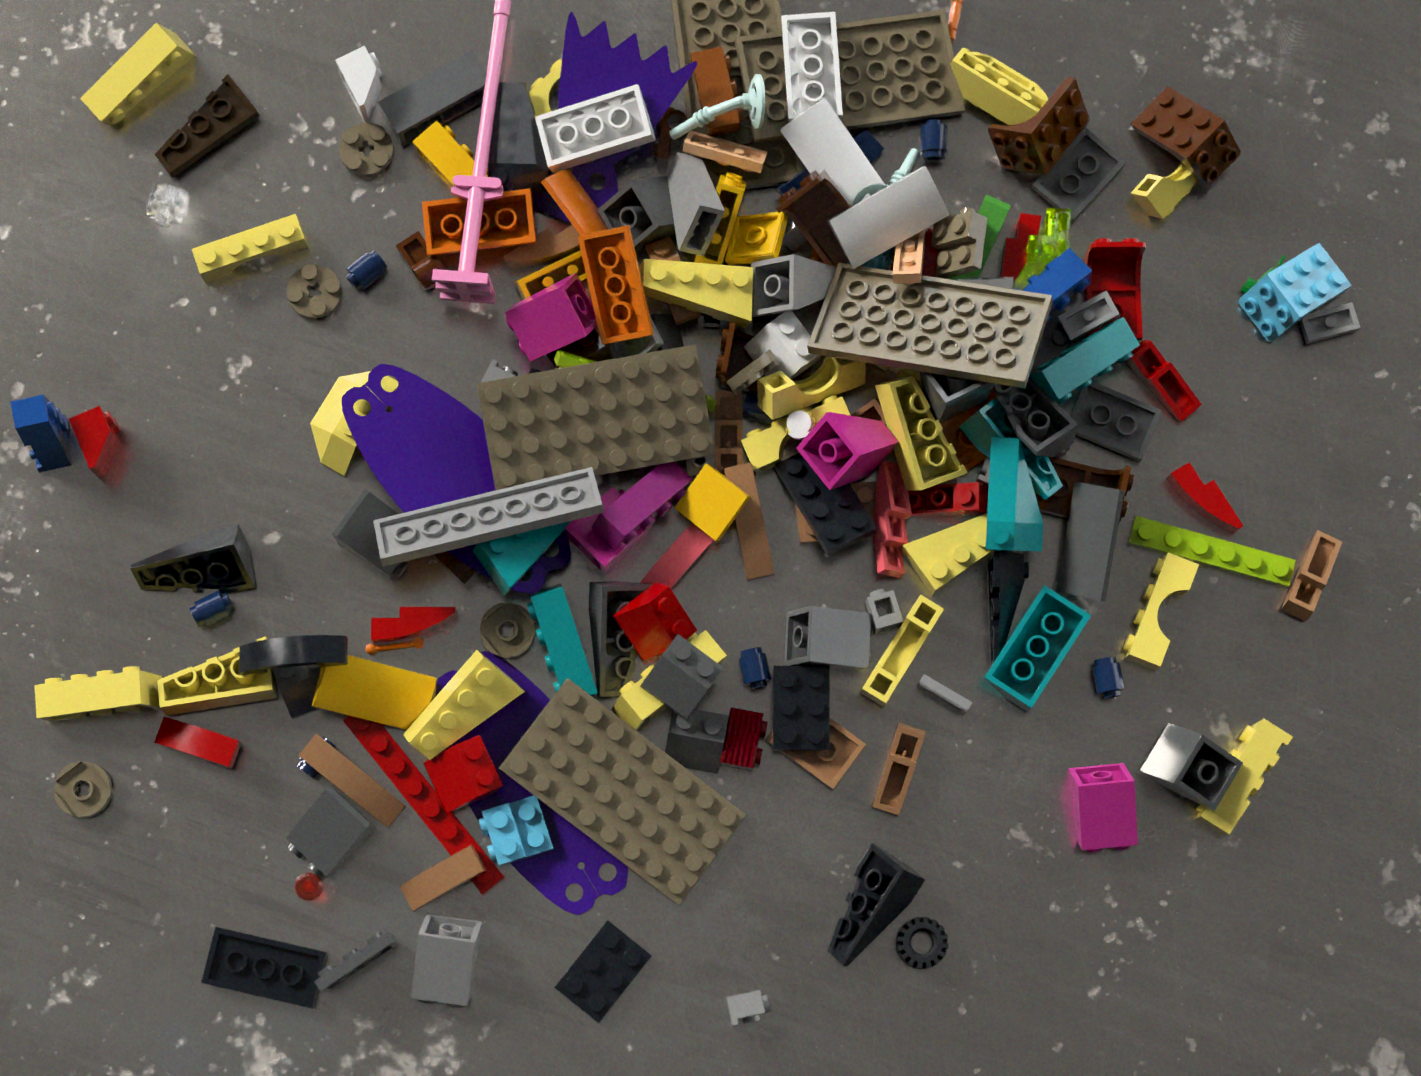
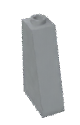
(693, 203)

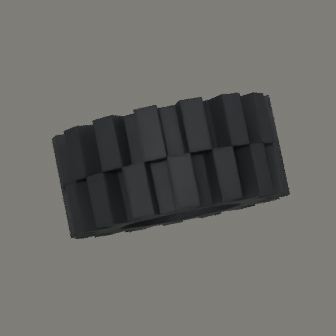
(939, 938)

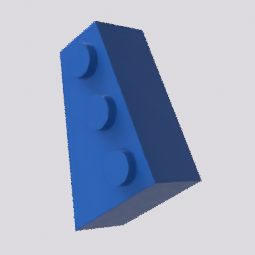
(1061, 280)
(44, 429)

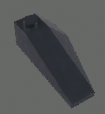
(879, 896)

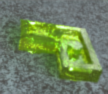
(1056, 238)

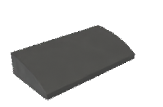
(1090, 541)

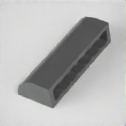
(435, 97)

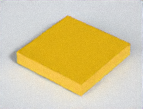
(756, 238)
(712, 502)

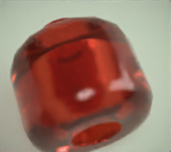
(309, 887)

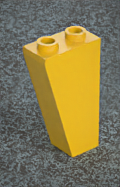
(730, 192)

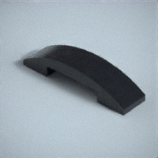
(293, 652)

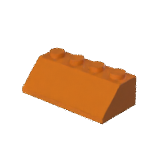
(503, 222)

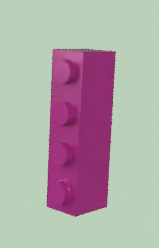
(641, 504)

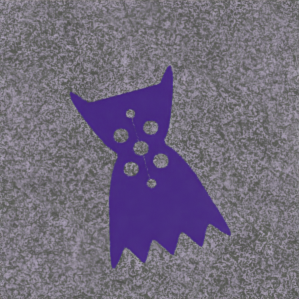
(595, 69)

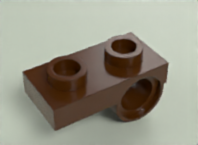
(662, 147)
(415, 255)

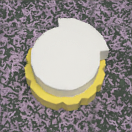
(799, 424)

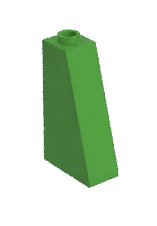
(996, 214)

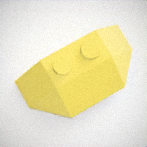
(997, 87)
(330, 430)

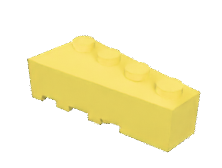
(97, 694)

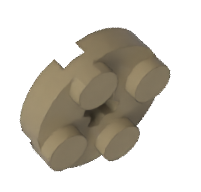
(356, 161)
(318, 306)
(753, 372)
(506, 646)
(99, 791)

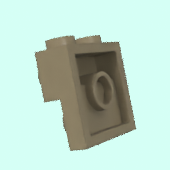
(959, 243)

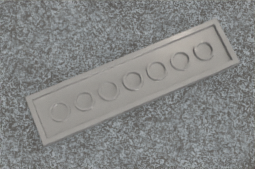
(487, 516)

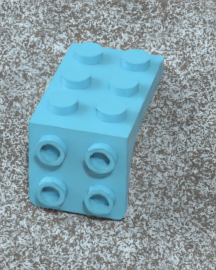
(1293, 291)

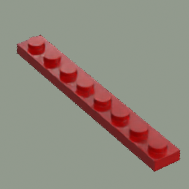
(421, 796)

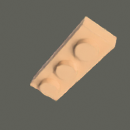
(725, 152)
(909, 260)

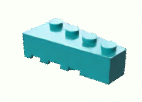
(1086, 360)
(512, 556)
(561, 638)

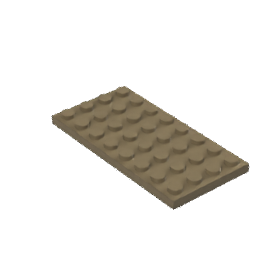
(716, 24)
(887, 67)
(931, 325)
(596, 416)
(622, 791)

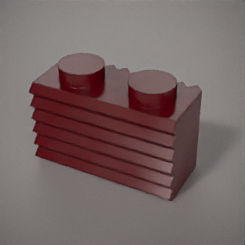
(742, 739)

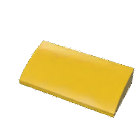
(374, 692)

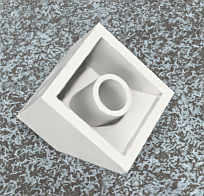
(362, 79)
(788, 342)

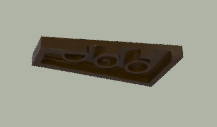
(216, 121)

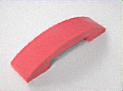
(679, 557)

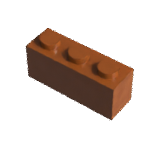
(716, 87)

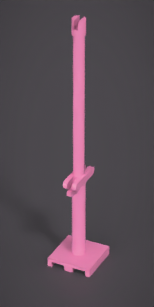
(465, 283)

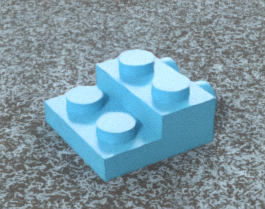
(516, 831)

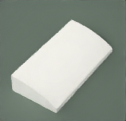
(811, 62)
(595, 128)
(826, 144)
(888, 217)

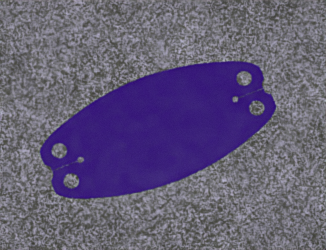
(429, 453)
(557, 868)

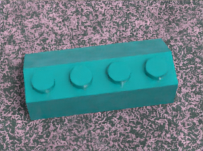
(1036, 648)

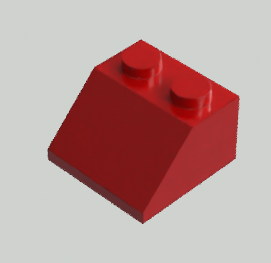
(97, 438)
(654, 621)
(463, 774)

